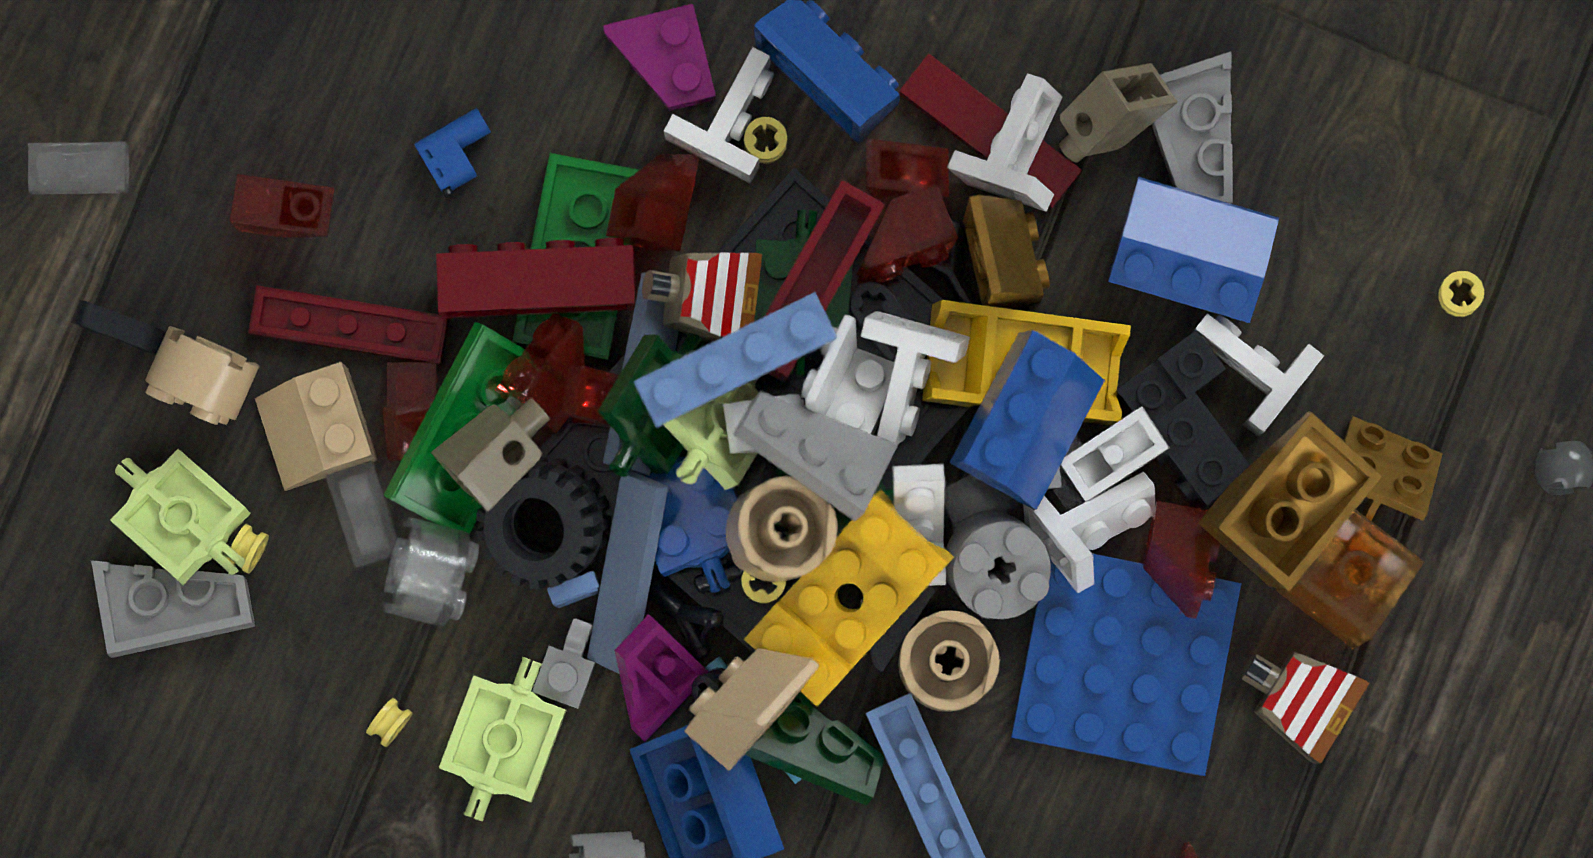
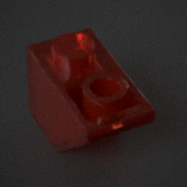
(655, 203)
(281, 207)
(910, 232)
(543, 368)
(1180, 556)

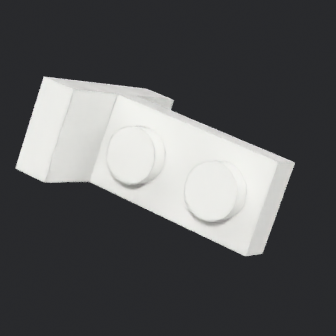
(728, 123)
(1014, 148)
(910, 366)
(1259, 368)
(920, 501)
(1090, 526)

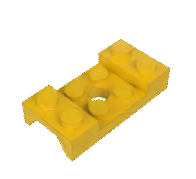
(991, 337)
(890, 568)

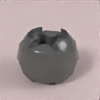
(1564, 468)

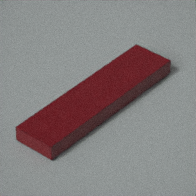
(977, 121)
(348, 325)

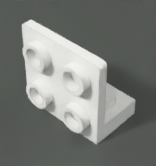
(849, 382)

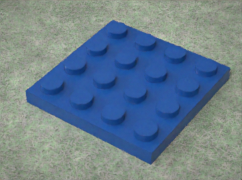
(1125, 669)

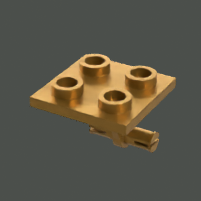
(1405, 467)

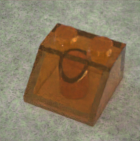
(1355, 580)

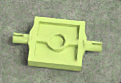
(706, 440)
(180, 516)
(502, 739)

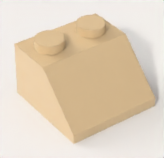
(315, 426)
(747, 703)

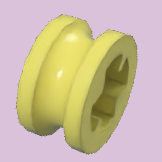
(780, 139)
(1475, 293)
(249, 547)
(761, 594)
(389, 722)

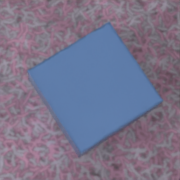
(574, 590)

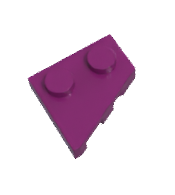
(666, 54)
(654, 675)

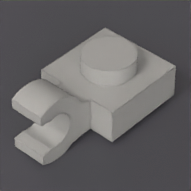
(565, 671)

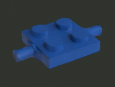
(694, 525)

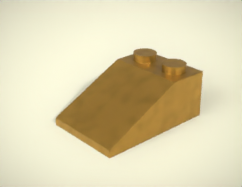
(1003, 252)
(1290, 502)

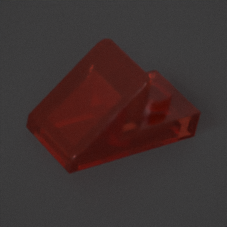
(905, 168)
(585, 393)
(409, 397)

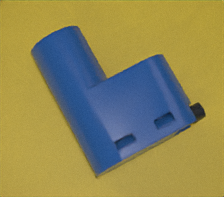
(444, 151)

